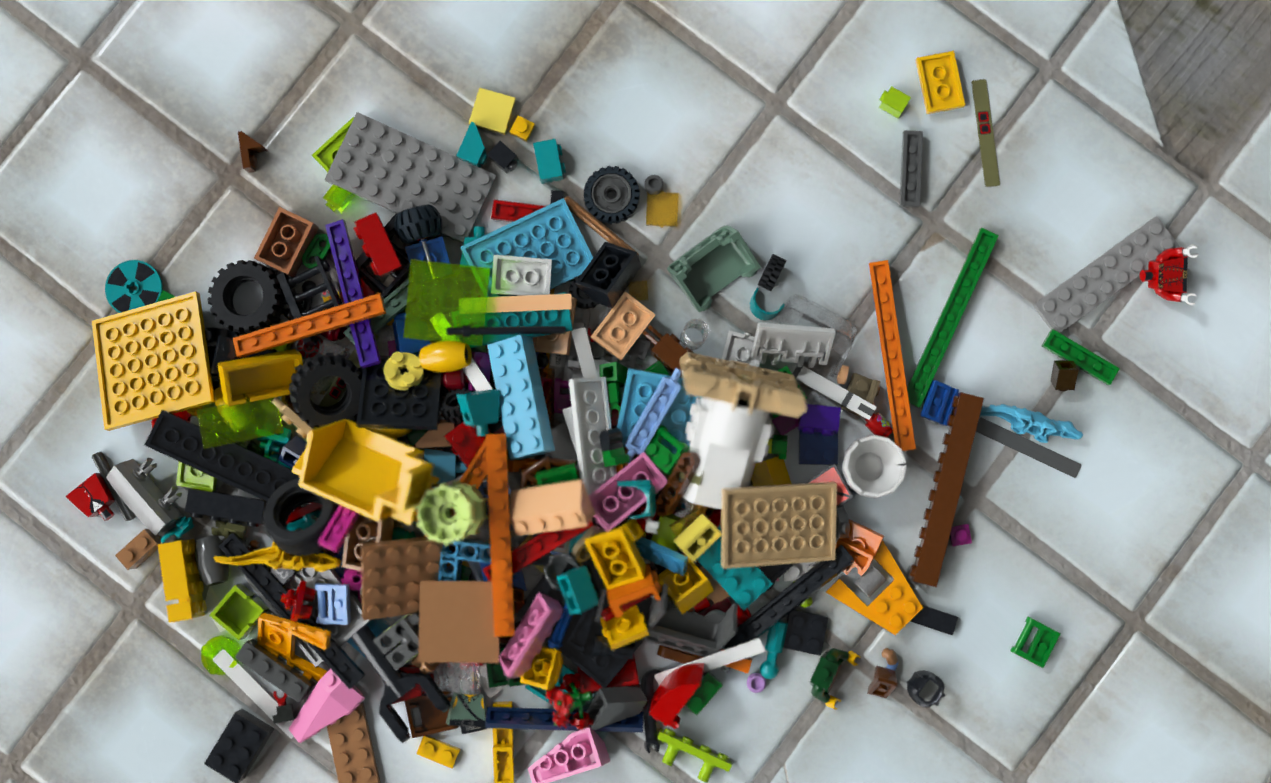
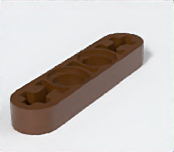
(679, 486)

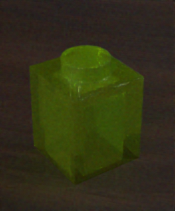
(337, 198)

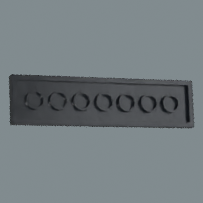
(227, 462)

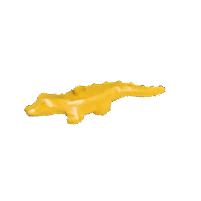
(277, 559)

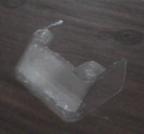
(801, 307)

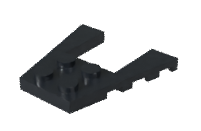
(581, 631)

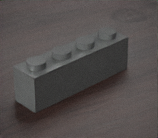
(274, 670)

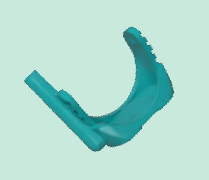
(650, 493)

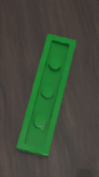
(1082, 357)

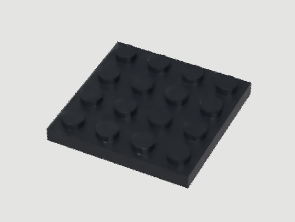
(398, 409)

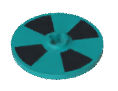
(130, 274)

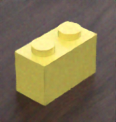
(697, 537)

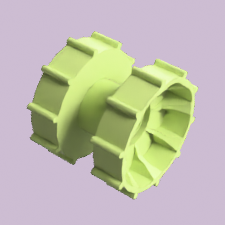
(435, 512)

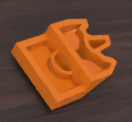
(861, 545)

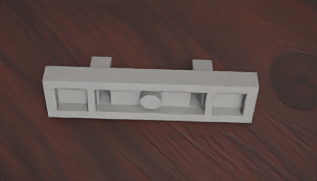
(572, 366)

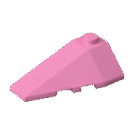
(324, 706)
(575, 754)

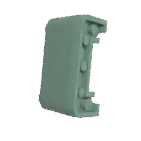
(713, 266)

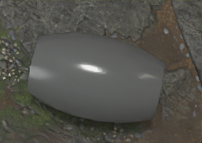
(209, 570)

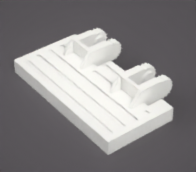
(792, 343)

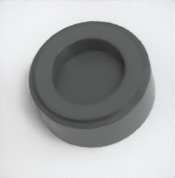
(653, 184)

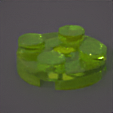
(210, 649)

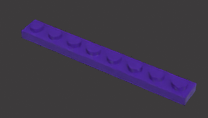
(352, 291)

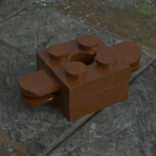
(667, 350)

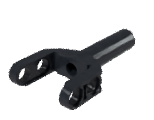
(396, 683)

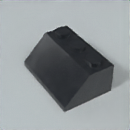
(609, 274)

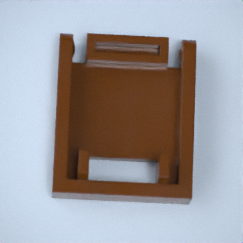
(432, 718)

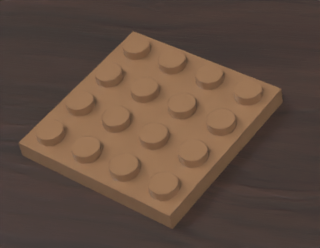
(393, 575)

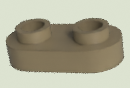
(580, 549)

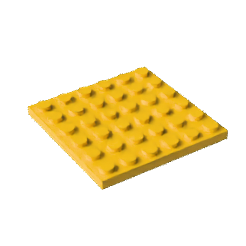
(152, 361)

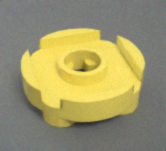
(408, 379)

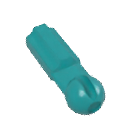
(774, 646)

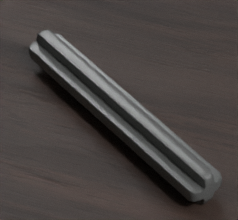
(104, 468)

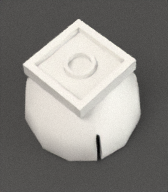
(873, 466)

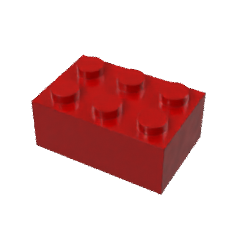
(377, 245)

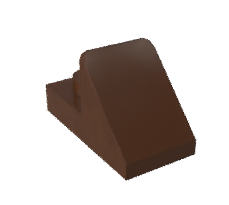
(248, 147)
(883, 683)

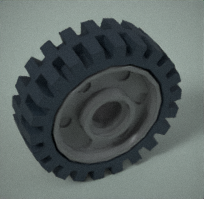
(609, 180)

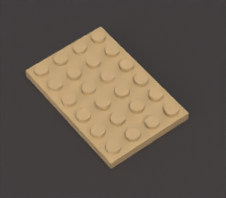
(778, 524)

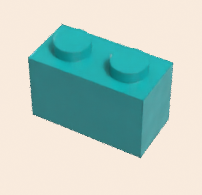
(548, 161)
(578, 590)

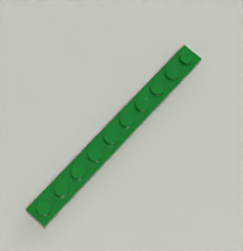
(950, 316)

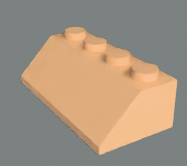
(550, 507)

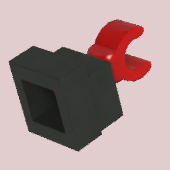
(597, 350)
(284, 711)

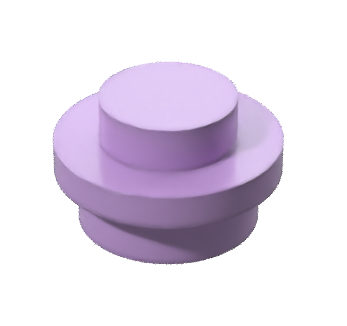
(756, 682)

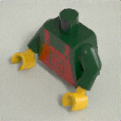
(826, 673)

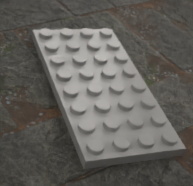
(408, 173)

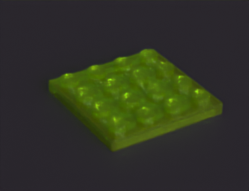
(445, 297)

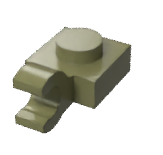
(226, 530)

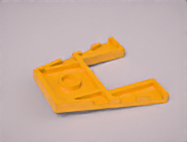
(893, 606)
(279, 638)

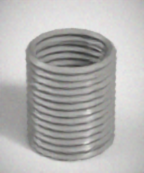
(870, 581)

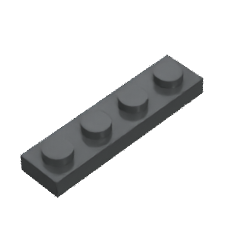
(911, 168)

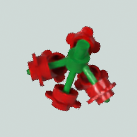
(566, 703)

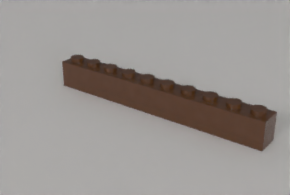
(947, 489)

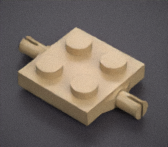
(290, 417)

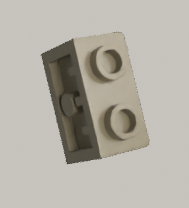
(863, 388)

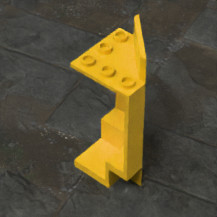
(364, 471)

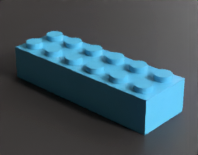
(521, 397)

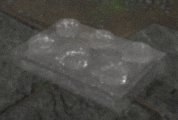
(458, 677)

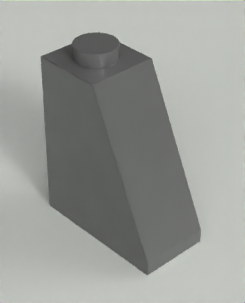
(615, 704)

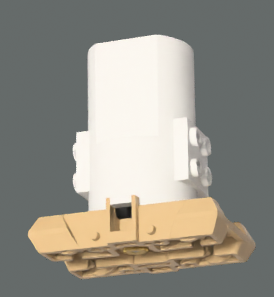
(732, 420)

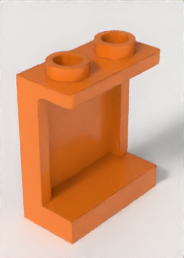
(634, 590)

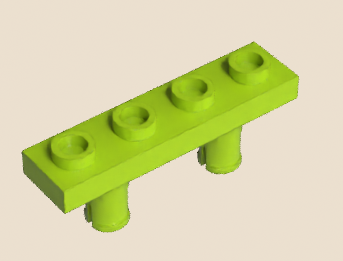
(702, 752)

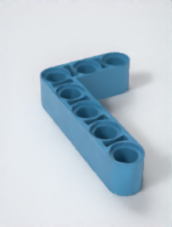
(460, 554)

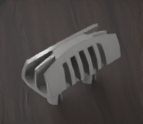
(144, 496)

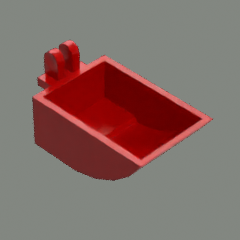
(675, 693)

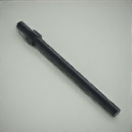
(467, 330)

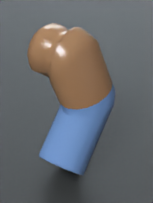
(891, 658)

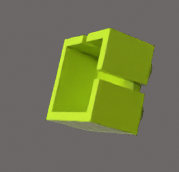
(239, 611)

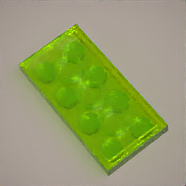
(238, 422)

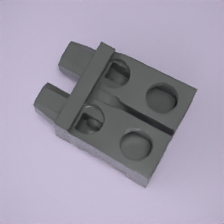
(407, 633)

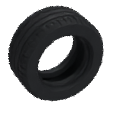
(278, 510)

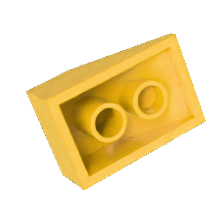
(616, 558)

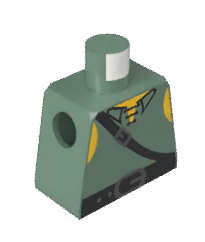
(466, 710)

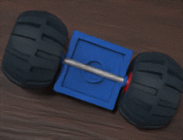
(419, 225)

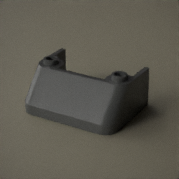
(689, 631)

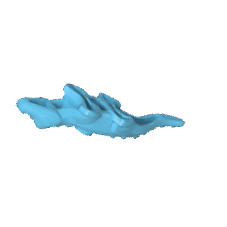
(1032, 422)

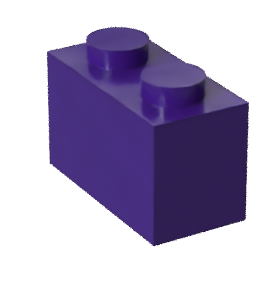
(820, 419)

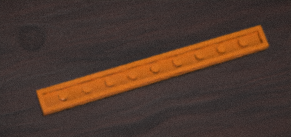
(892, 355)
(500, 535)

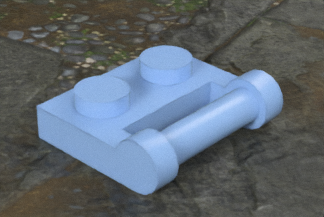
(337, 604)

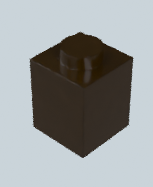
(1064, 375)

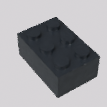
(239, 746)

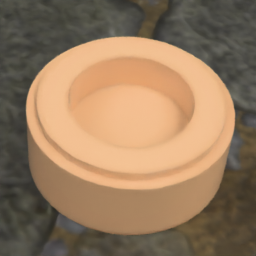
(842, 375)

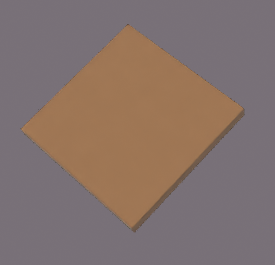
(457, 622)

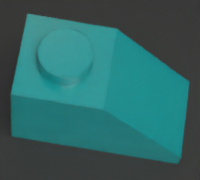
(472, 147)

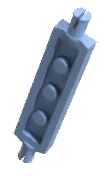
(653, 414)

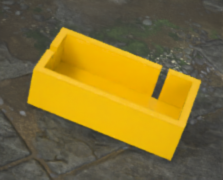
(258, 376)
(181, 580)

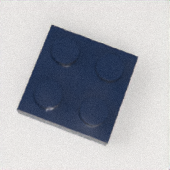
(818, 449)

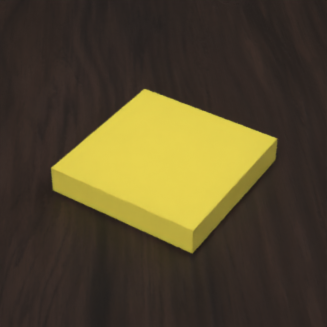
(492, 111)

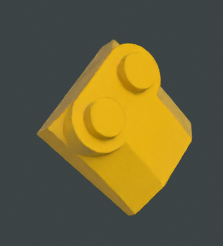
(544, 669)

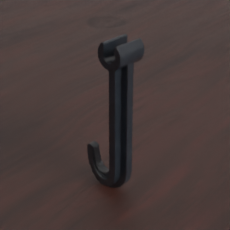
(649, 721)

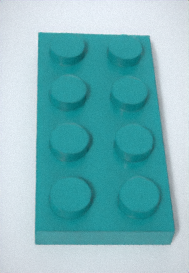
(741, 583)

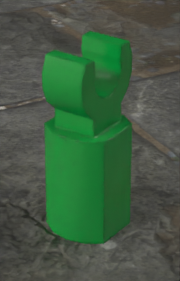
(613, 396)

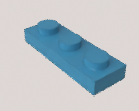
(662, 556)

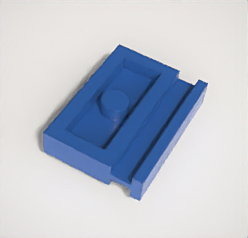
(939, 402)

